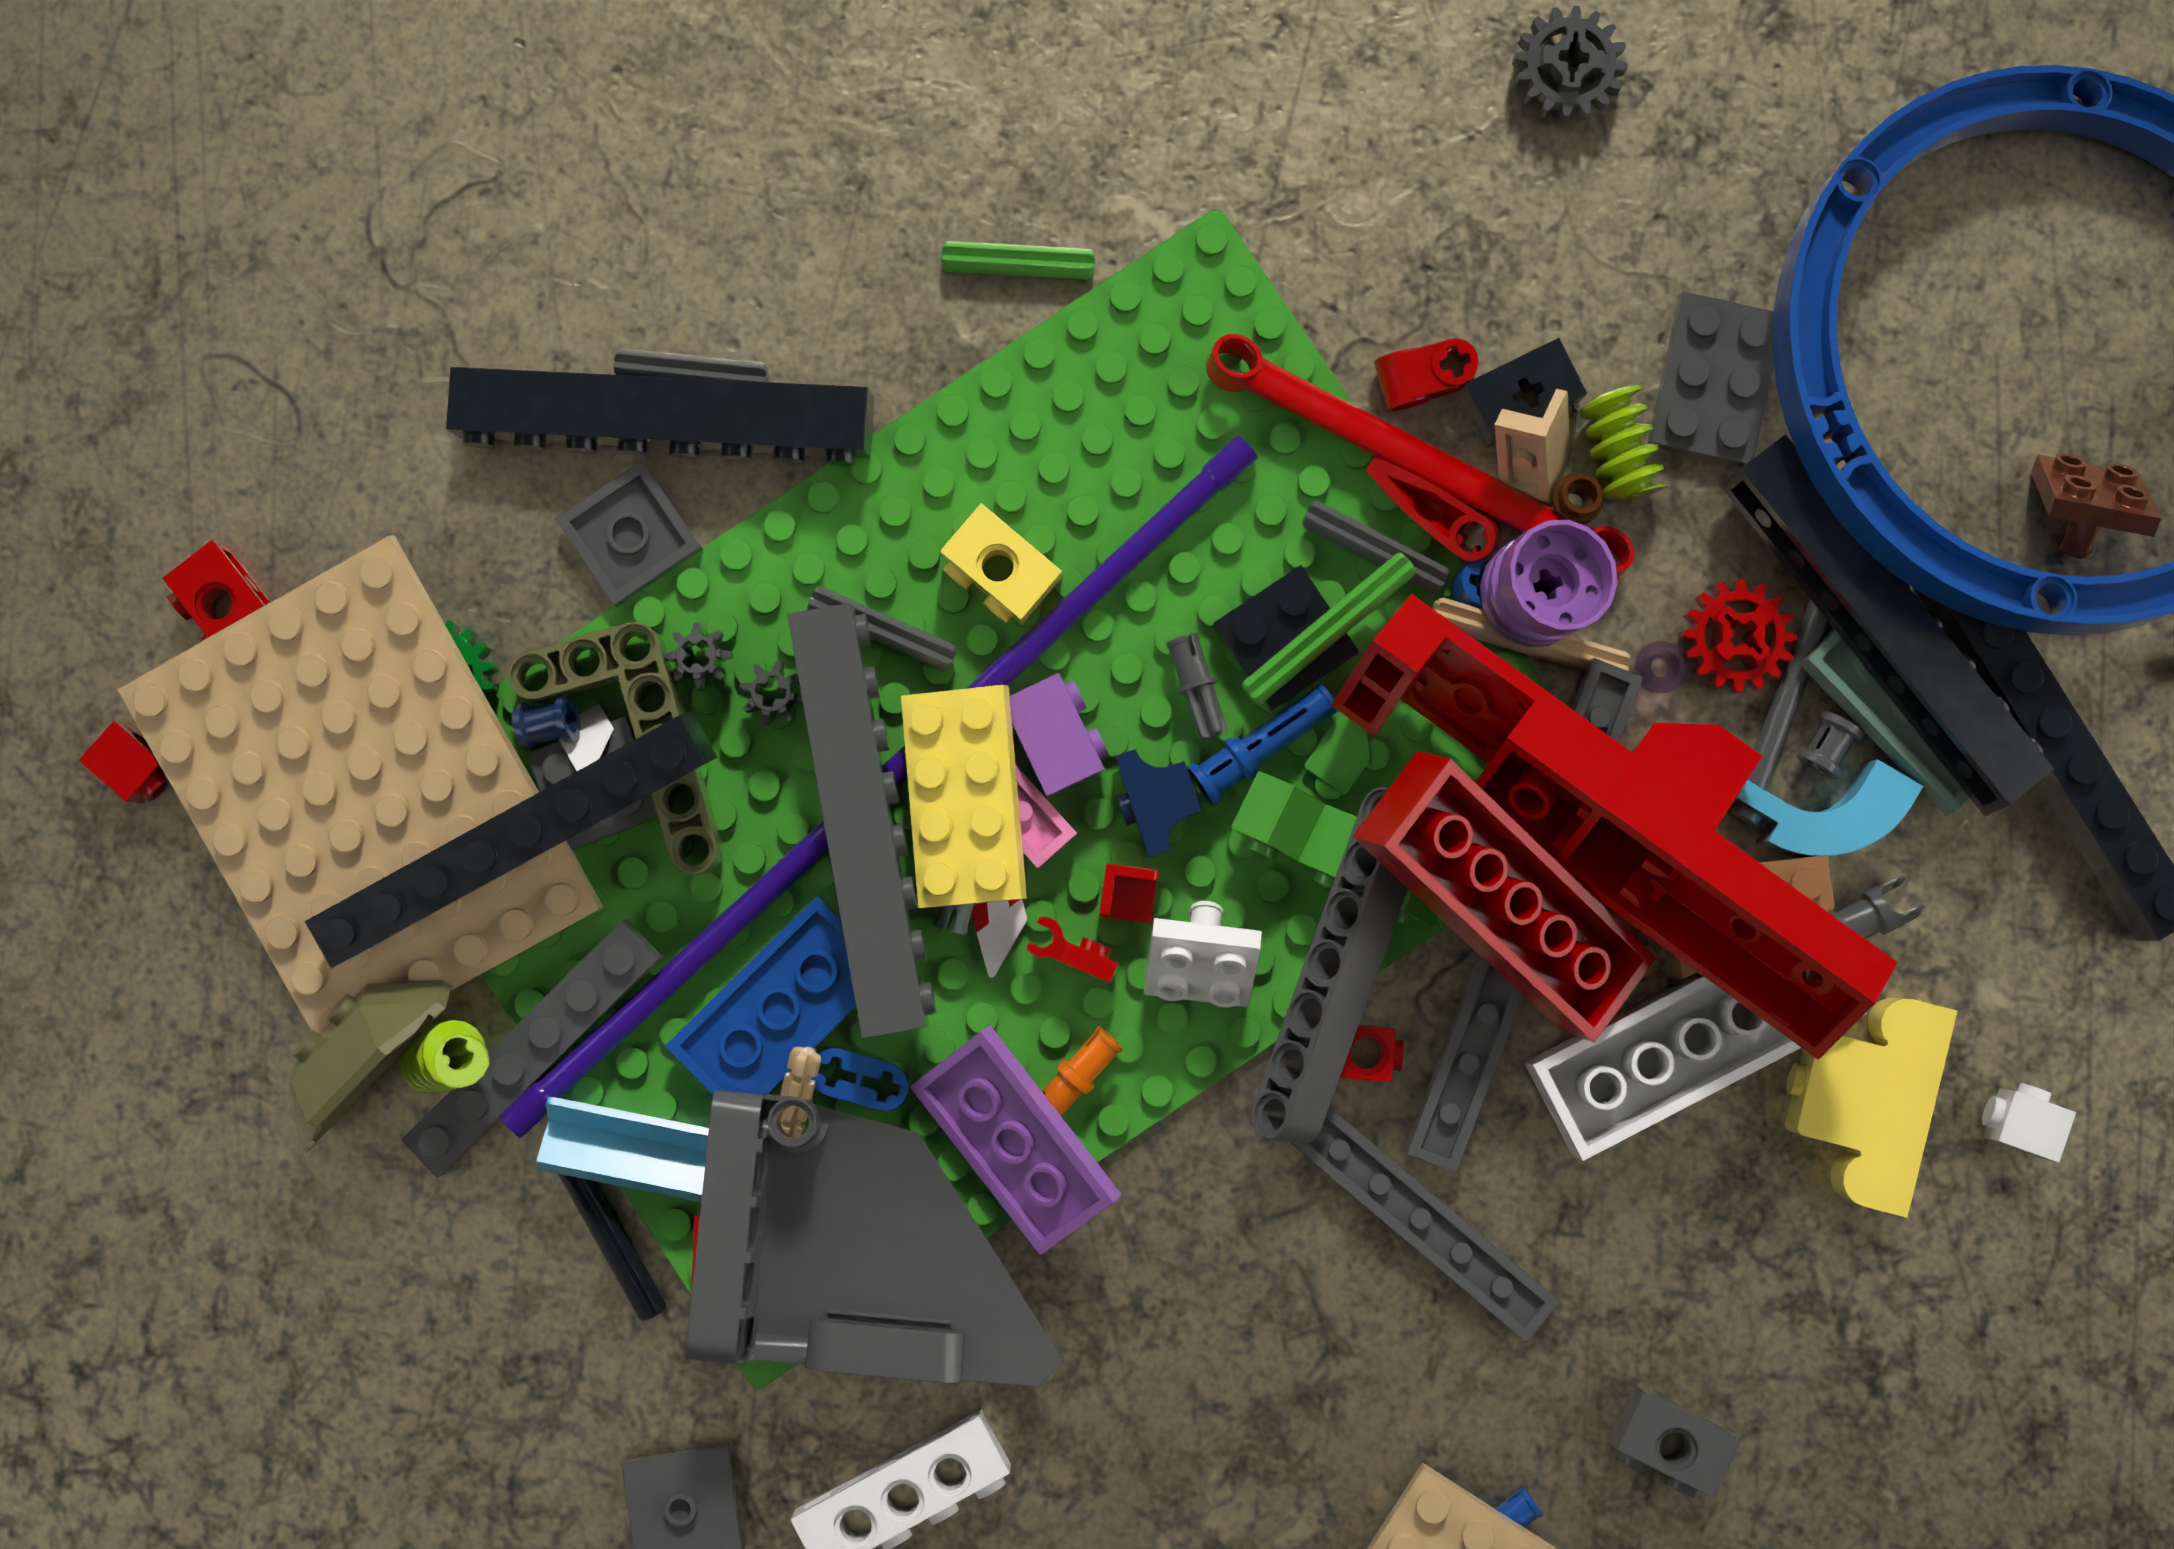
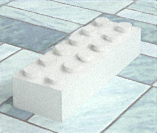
(1652, 1063)

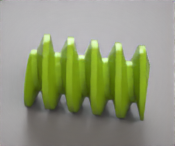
(1621, 444)
(444, 1058)

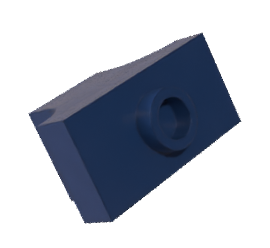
(1155, 799)

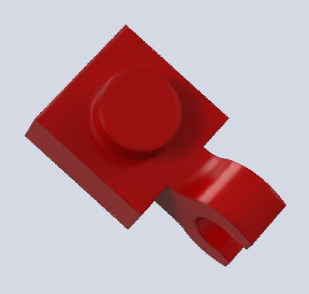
(1087, 957)

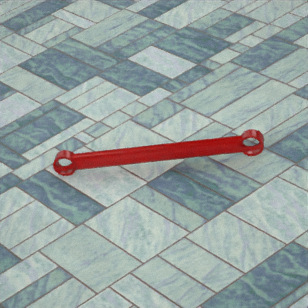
(1390, 442)

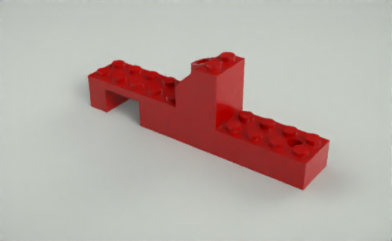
(1631, 824)

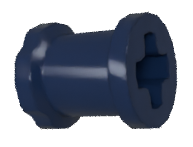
(546, 722)

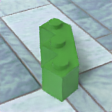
(1307, 831)

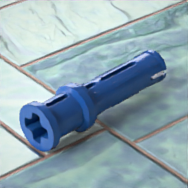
(1242, 757)

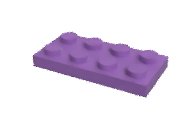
(1015, 1140)

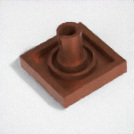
(2093, 499)

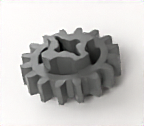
(1590, 64)

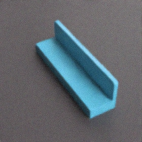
(624, 1149)

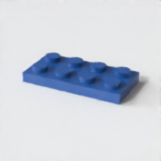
(777, 1002)

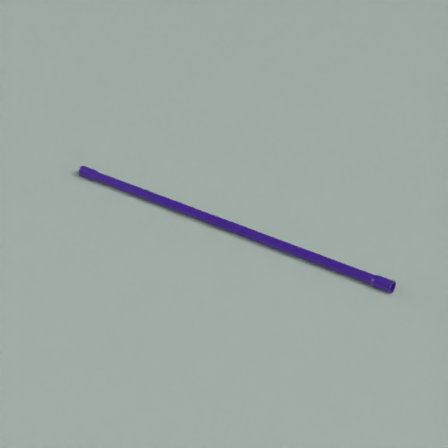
(531, 1105)

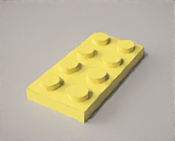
(963, 796)

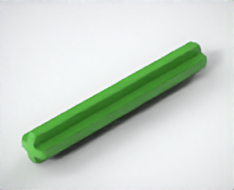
(1329, 628)

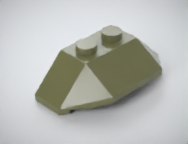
(357, 1049)

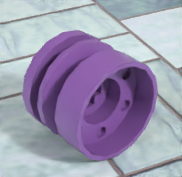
(1569, 566)

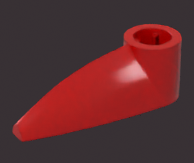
(1436, 510)

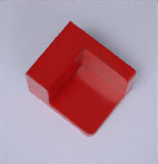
(1128, 893)

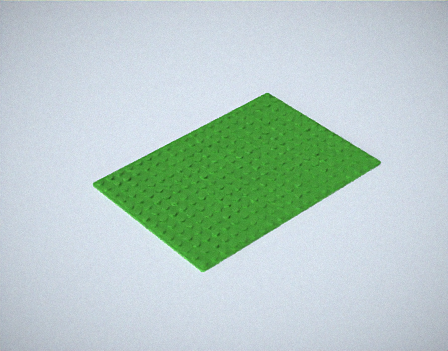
(1074, 449)

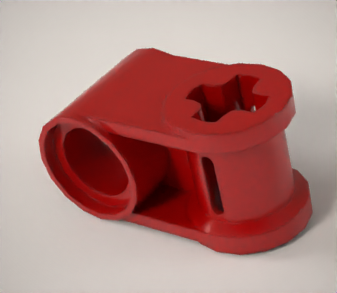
(1416, 375)

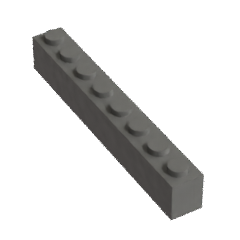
(859, 820)

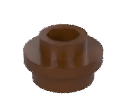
(1586, 488)

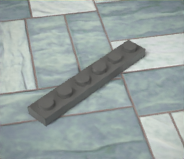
(533, 1047)
(1429, 1226)

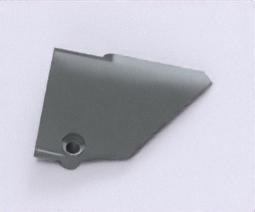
(848, 1255)

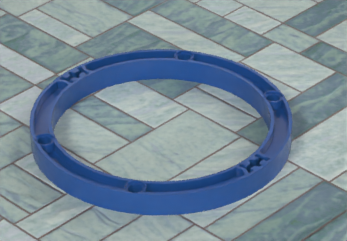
(1812, 381)

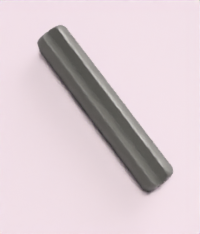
(686, 366)
(1372, 545)
(893, 632)

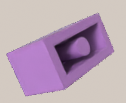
(1055, 735)

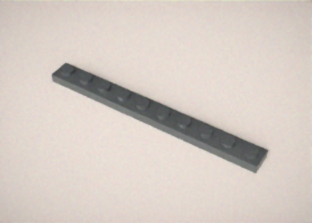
(1489, 999)

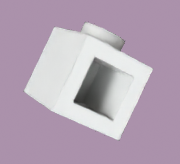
(2028, 1122)

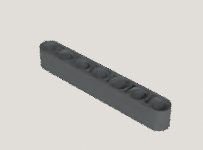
(1329, 994)

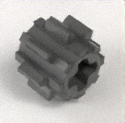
(684, 659)
(766, 680)

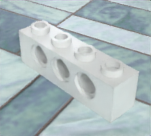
(966, 1440)

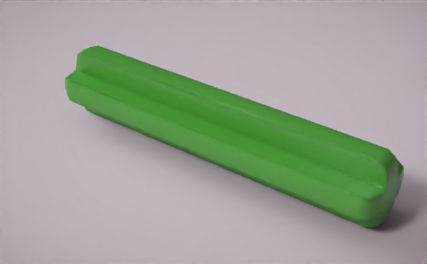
(1018, 260)

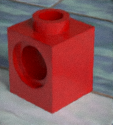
(126, 764)
(1388, 1060)

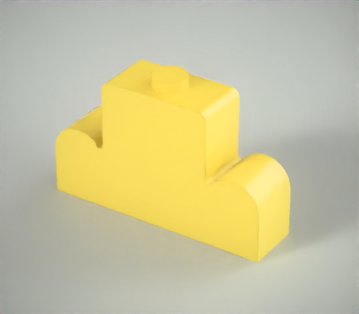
(1875, 1101)

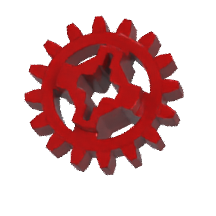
(1753, 651)

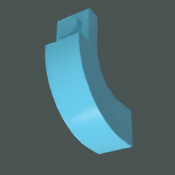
(1864, 814)

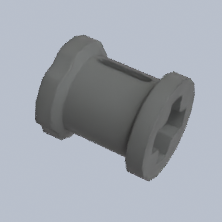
(1830, 744)

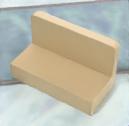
(1533, 448)

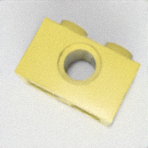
(988, 536)

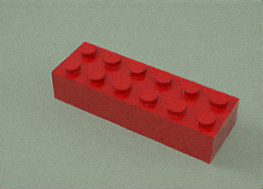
(1504, 895)

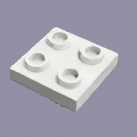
(1202, 959)

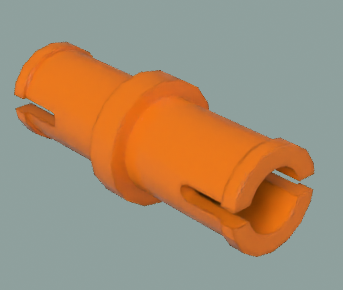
(1080, 1071)

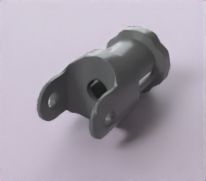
(1874, 914)

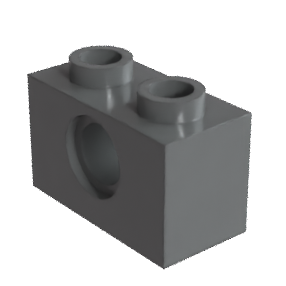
(1705, 1446)

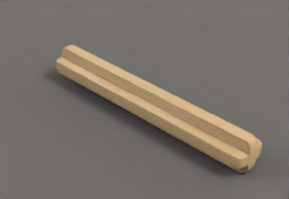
(1568, 652)

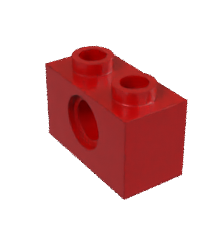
(203, 579)

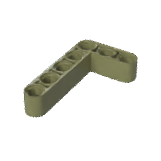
(634, 679)

